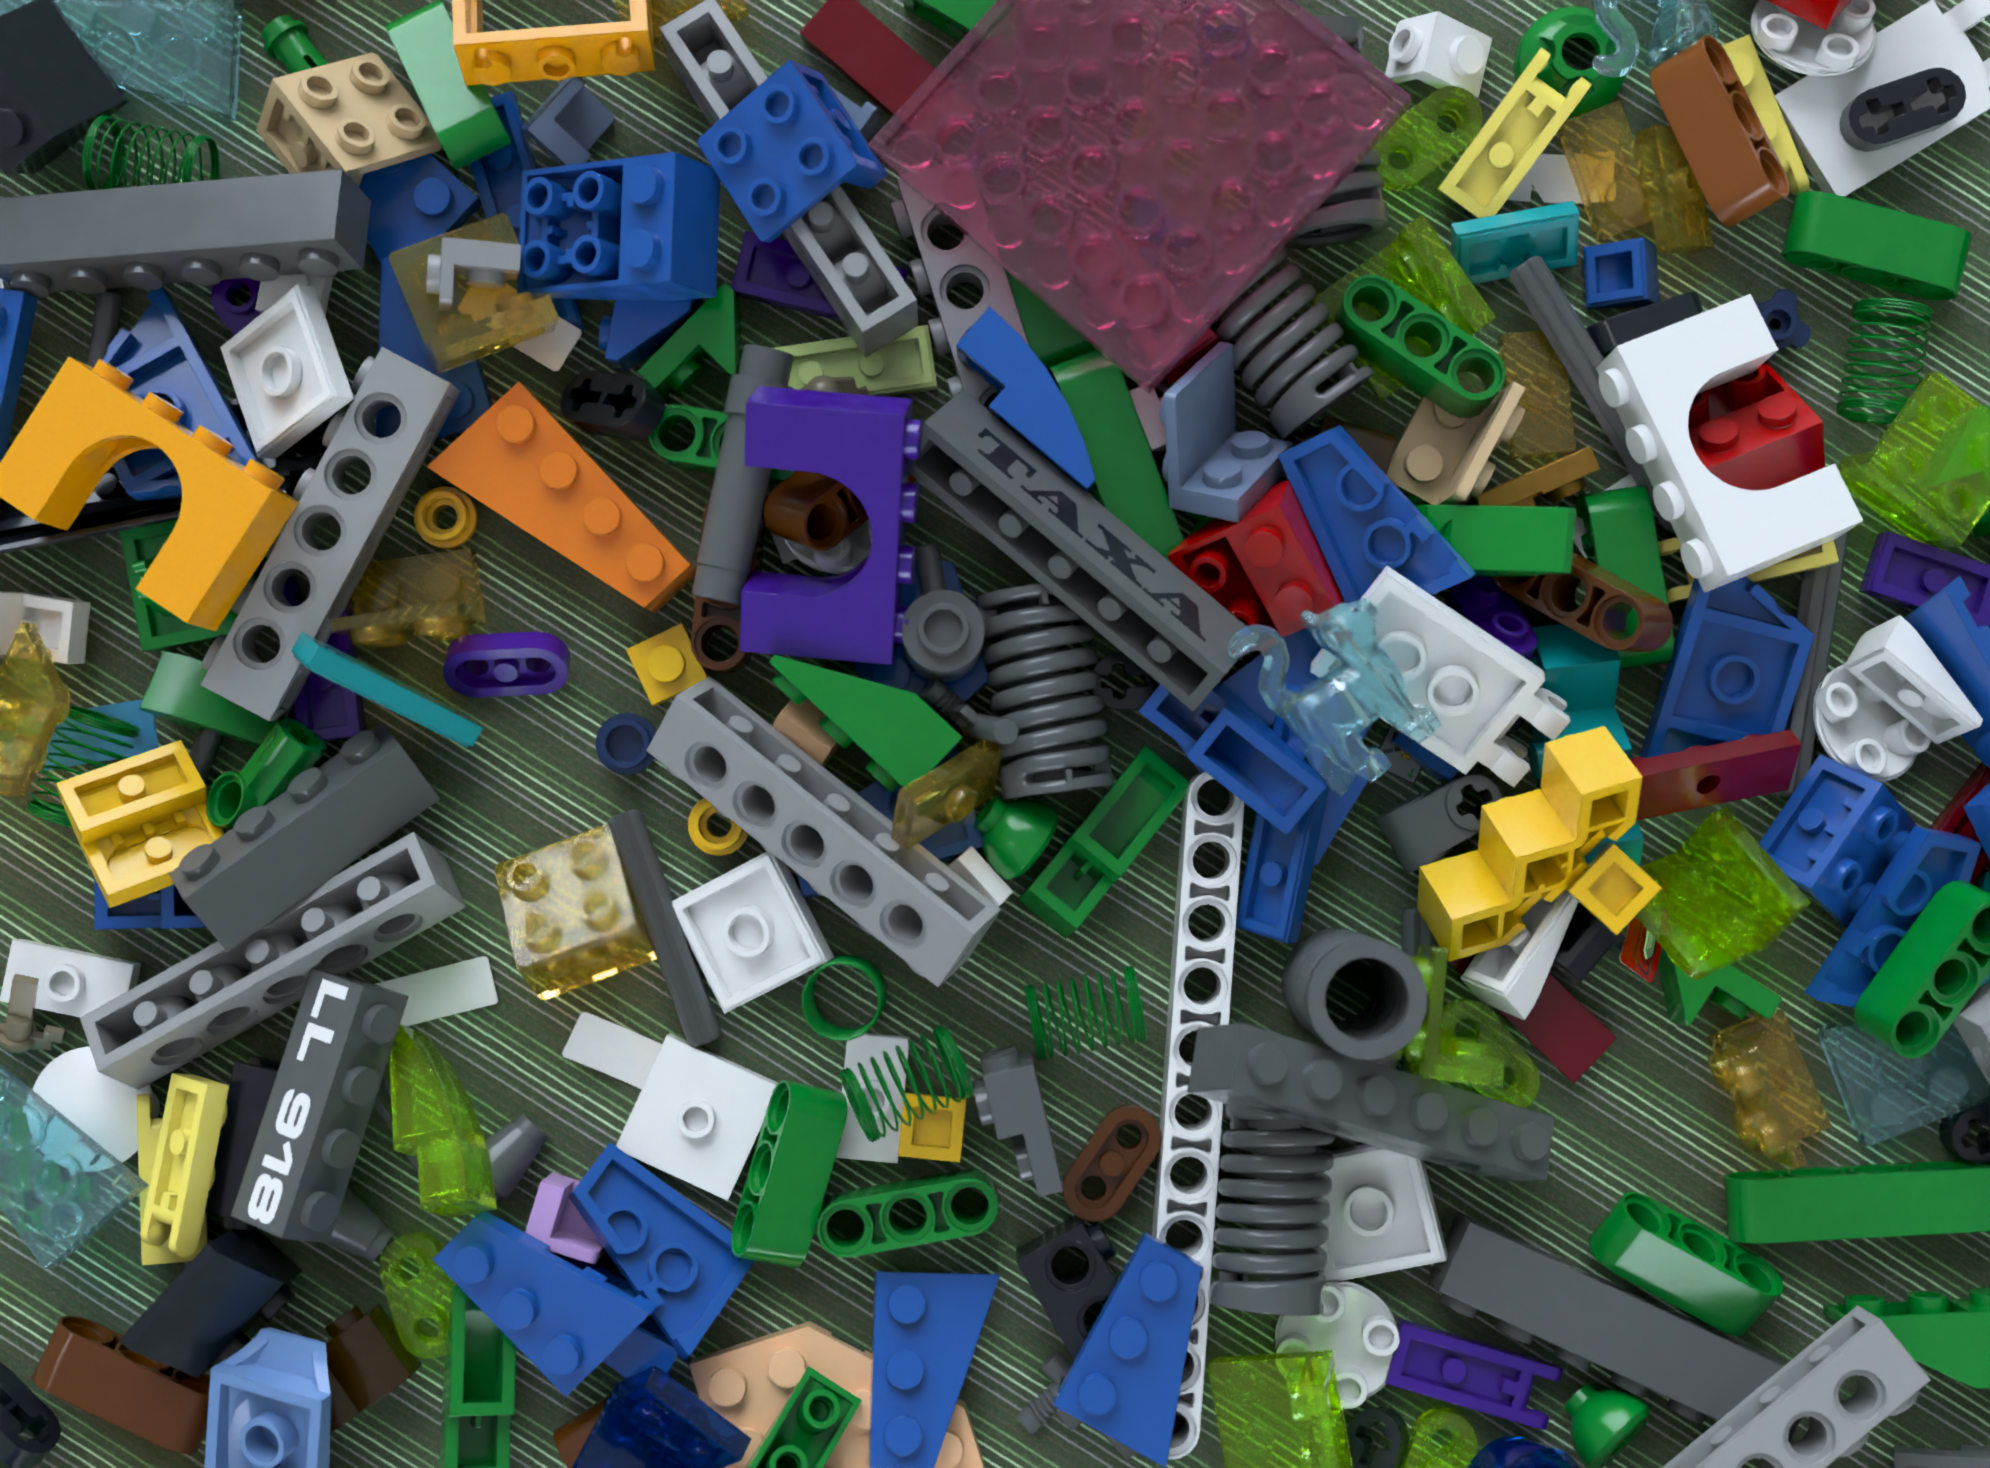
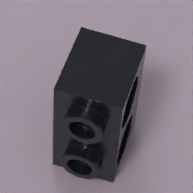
(1069, 1295)

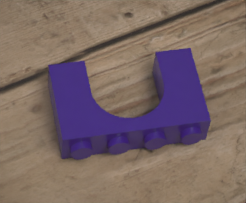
(867, 449)

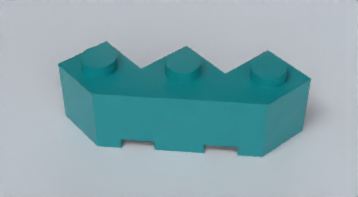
(1588, 681)

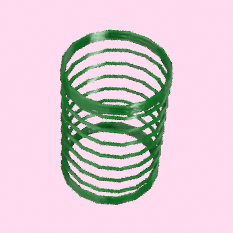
(117, 156)
(1897, 322)
(57, 813)
(1135, 1007)
(819, 1023)
(861, 1105)

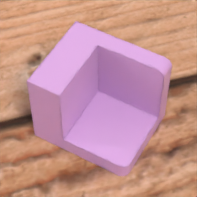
(559, 1222)

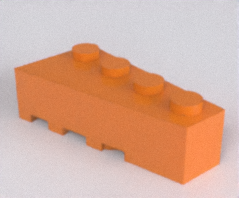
(552, 488)

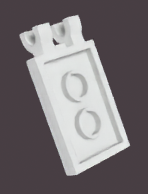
(1904, 48)
(1462, 676)

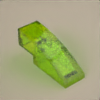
(439, 1128)

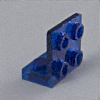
(660, 1425)

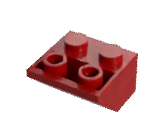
(1756, 432)
(1263, 565)

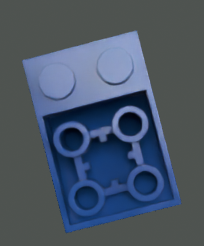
(620, 230)

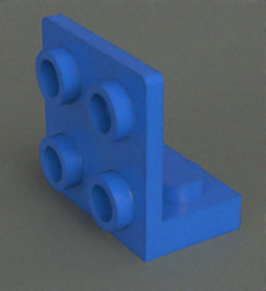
(788, 149)
(1837, 836)

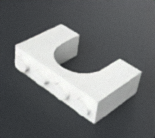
(1720, 526)

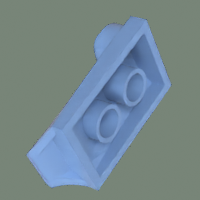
(270, 1405)

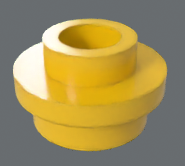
(432, 504)
(703, 837)

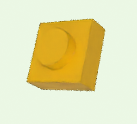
(666, 664)
(1613, 888)
(938, 1134)

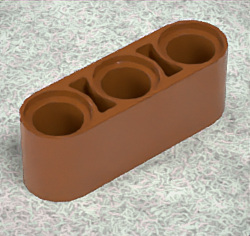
(1719, 131)

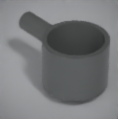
(943, 625)

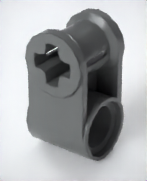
(1429, 822)

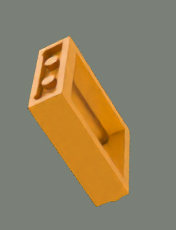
(551, 51)

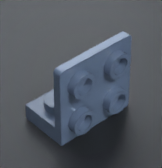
(1206, 460)

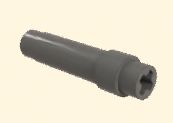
(737, 489)

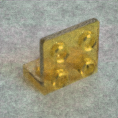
(480, 318)
(413, 595)
(30, 709)
(571, 914)
(1769, 1087)

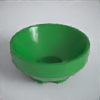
(1550, 34)

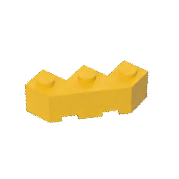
(1531, 844)

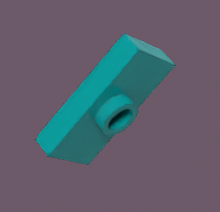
(1498, 243)

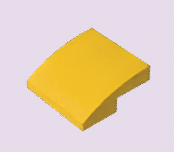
(138, 820)

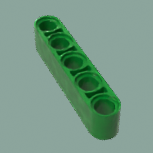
(1117, 448)
(1858, 1201)

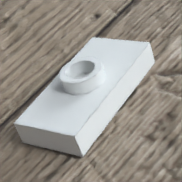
(68, 978)
(853, 1141)

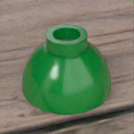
(1015, 834)
(1604, 1423)

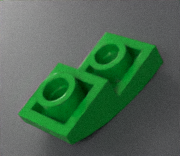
(179, 697)

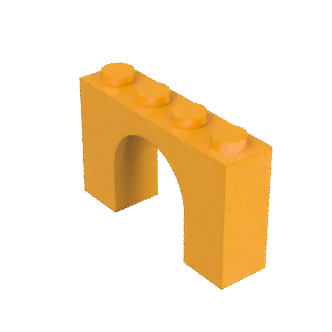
(226, 508)

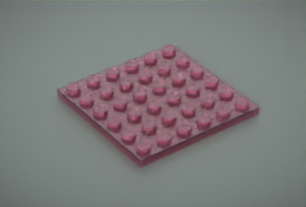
(1139, 154)

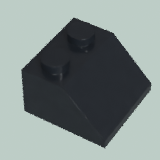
(47, 87)
(215, 1303)

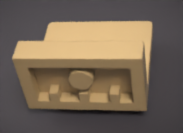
(345, 119)
(1447, 456)

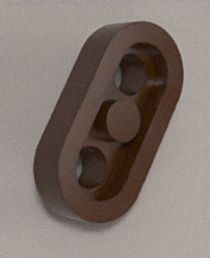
(1113, 1162)

